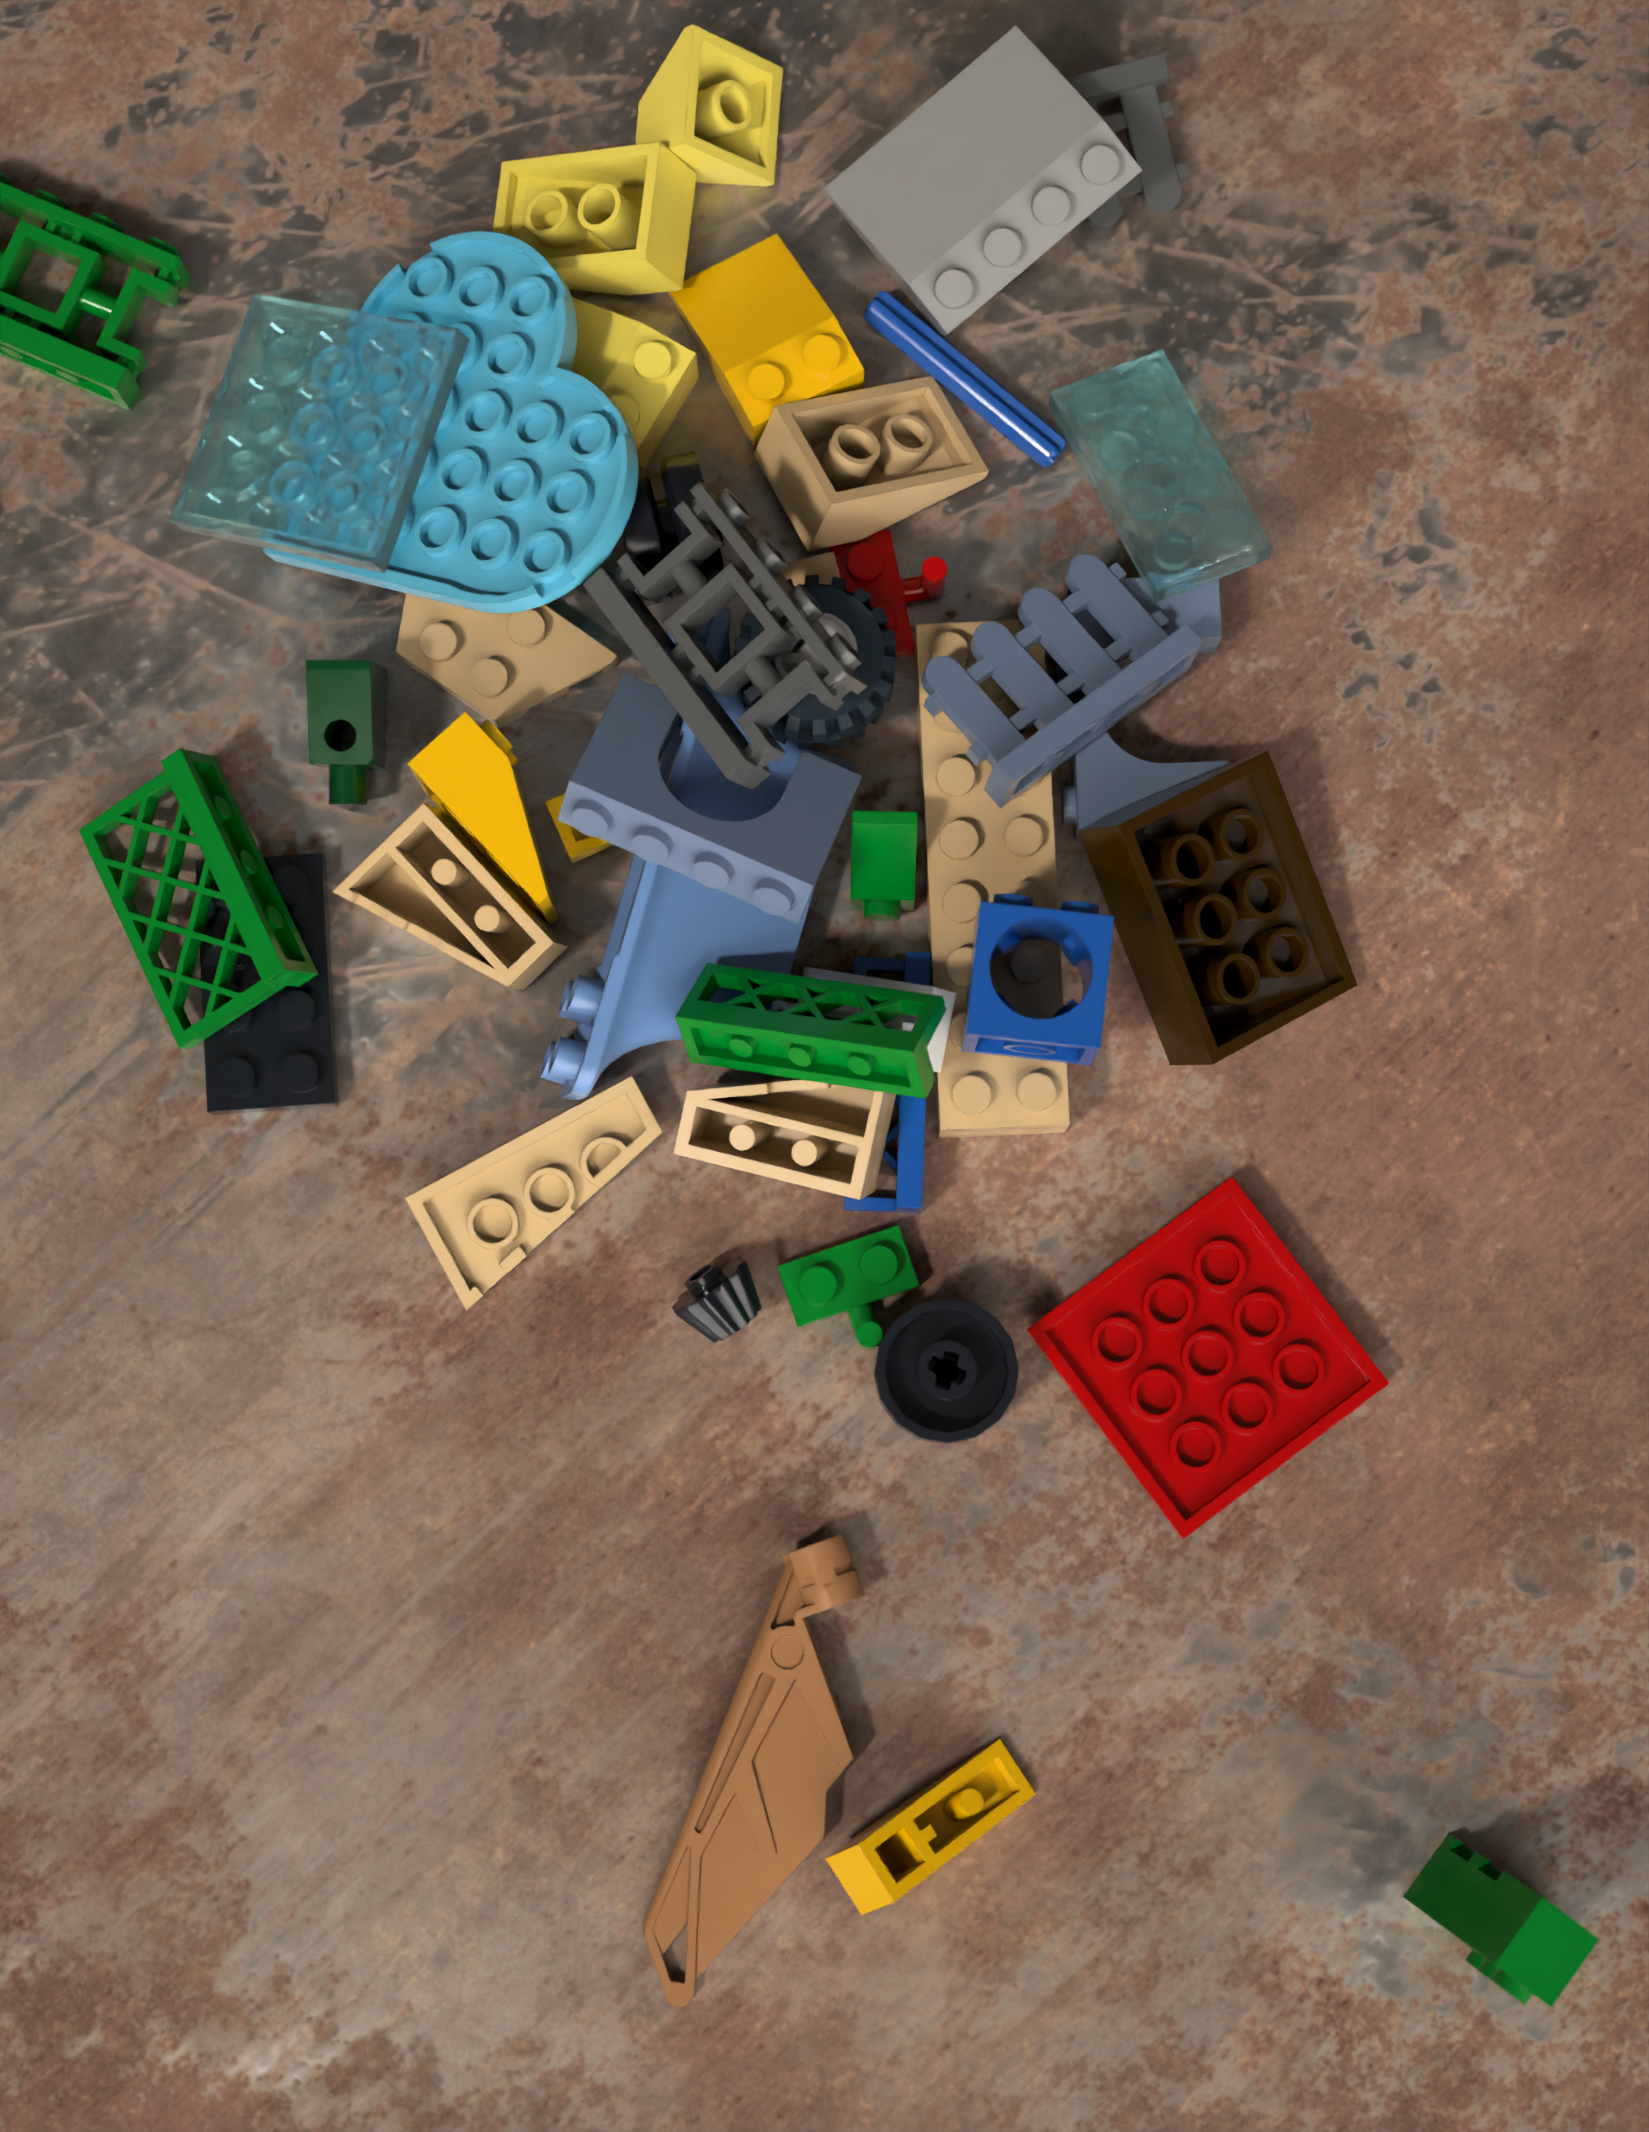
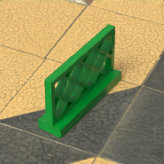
(231, 863)

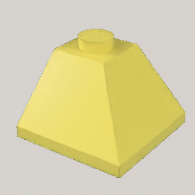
(715, 110)

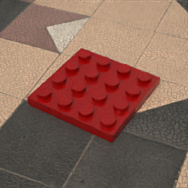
(1207, 1357)

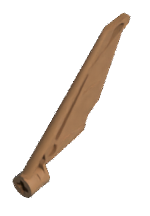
(765, 1777)

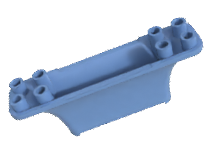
(671, 922)

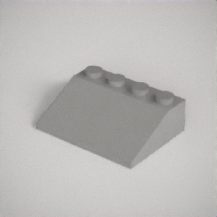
(981, 180)

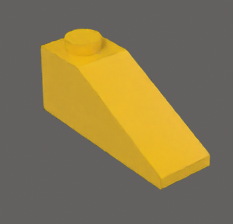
(930, 1828)

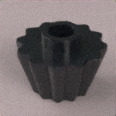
(719, 1299)

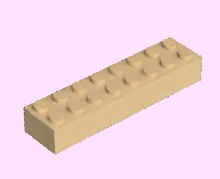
(969, 858)

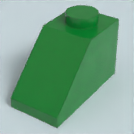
(883, 863)

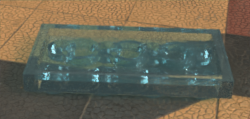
(1159, 476)

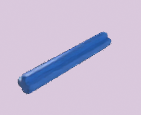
(965, 379)

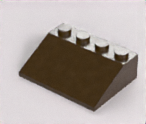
(1218, 910)

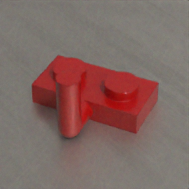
(874, 568)

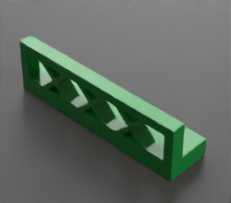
(804, 1043)

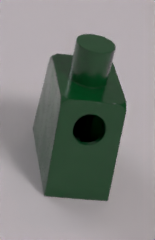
(341, 697)

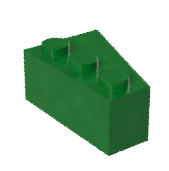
(1512, 1930)

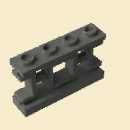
(689, 666)

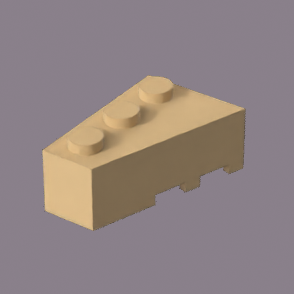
(454, 898)
(790, 1131)

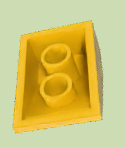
(766, 333)
(475, 784)

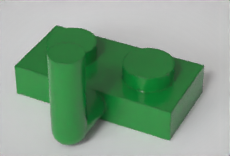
(849, 1281)

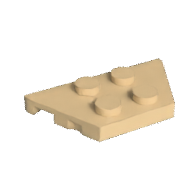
(498, 659)

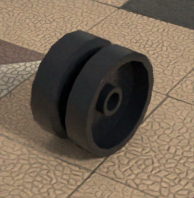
(655, 526)
(983, 1362)

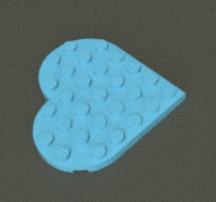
(528, 456)

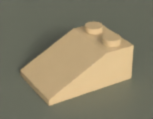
(865, 459)

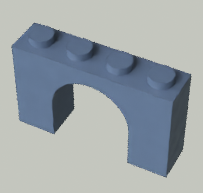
(1102, 772)
(760, 860)

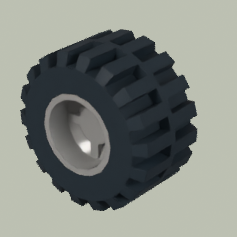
(870, 637)

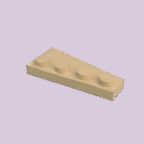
(516, 1195)

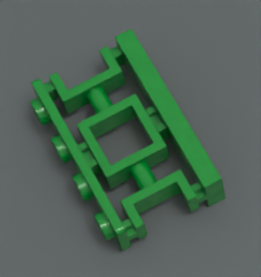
(79, 241)

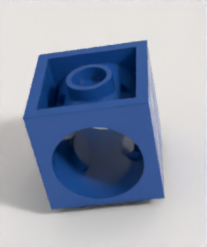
(1076, 1028)

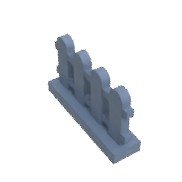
(1041, 701)

